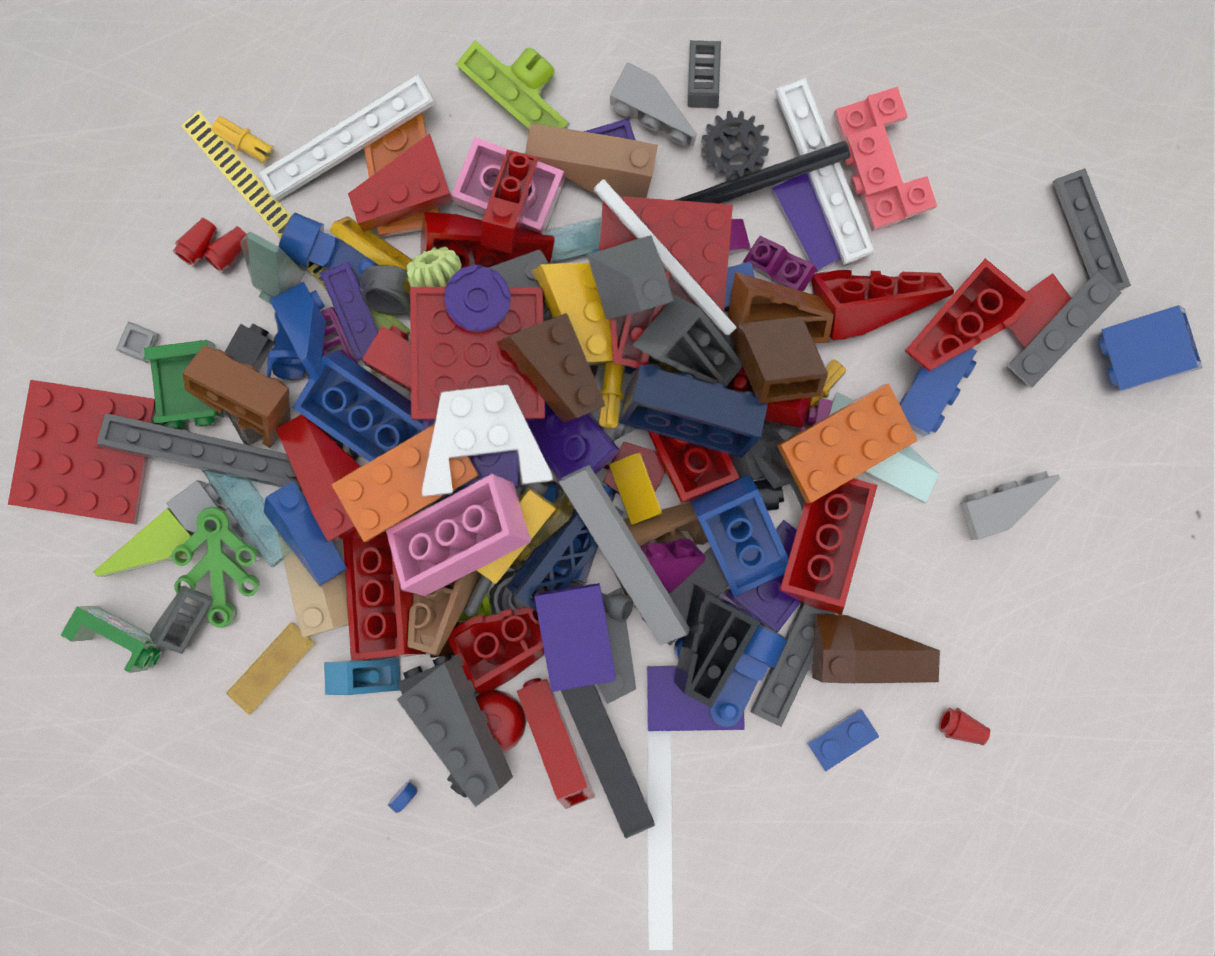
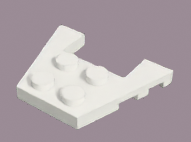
(480, 424)

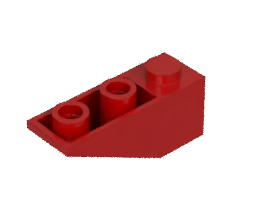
(508, 201)

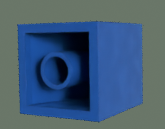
(1150, 348)

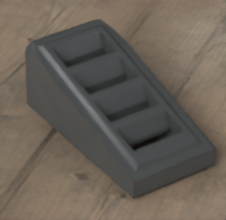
(704, 93)
(178, 642)

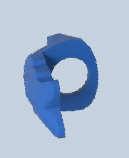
(283, 358)

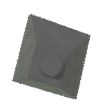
(630, 277)

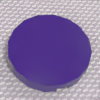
(477, 298)

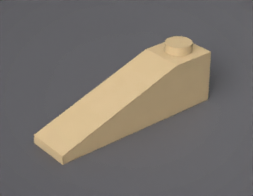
(316, 607)

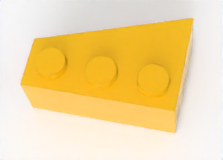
(573, 291)

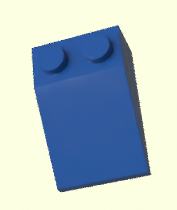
(741, 535)

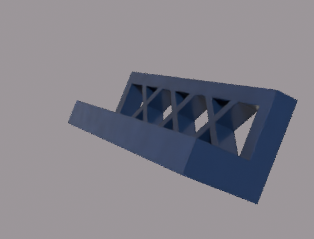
(545, 556)

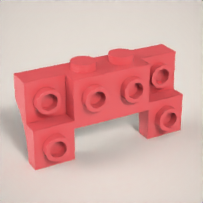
(873, 162)

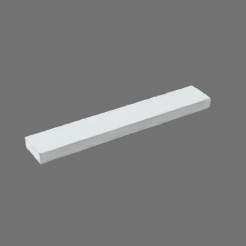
(347, 137)
(828, 182)
(669, 263)

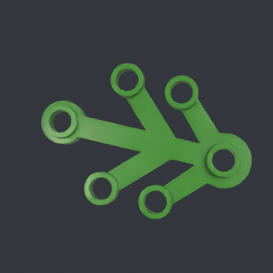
(217, 563)

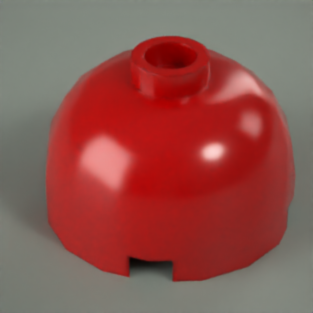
(505, 717)

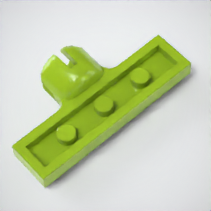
(514, 86)

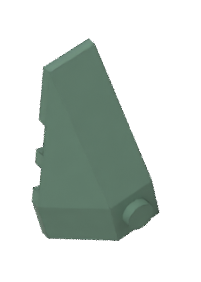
(269, 267)

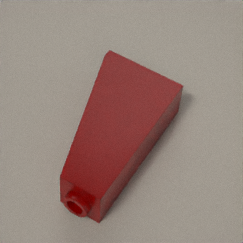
(555, 743)

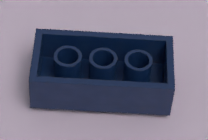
(692, 410)

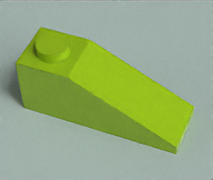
(148, 547)

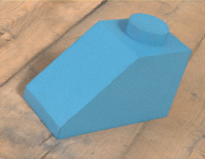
(361, 676)

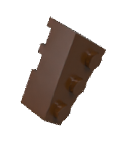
(556, 366)

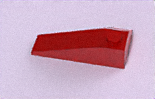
(875, 300)
(974, 313)
(318, 465)
(497, 646)

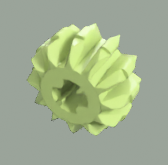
(433, 268)

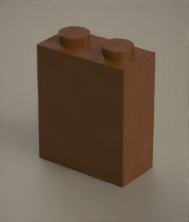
(780, 359)

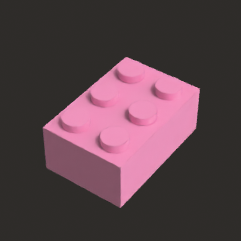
(479, 177)

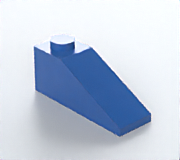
(303, 323)
(298, 527)

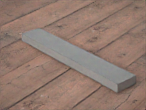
(624, 555)

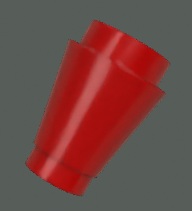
(193, 243)
(225, 250)
(963, 727)

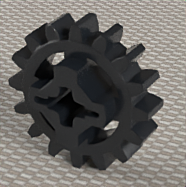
(725, 137)

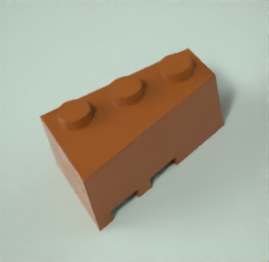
(763, 300)
(240, 391)

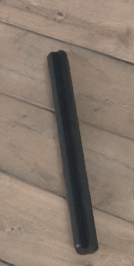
(772, 175)

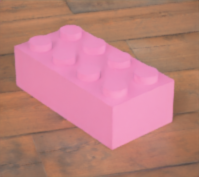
(458, 535)

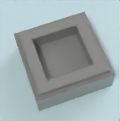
(135, 340)

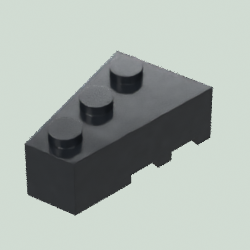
(712, 645)

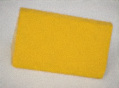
(635, 488)

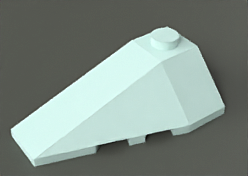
(902, 471)

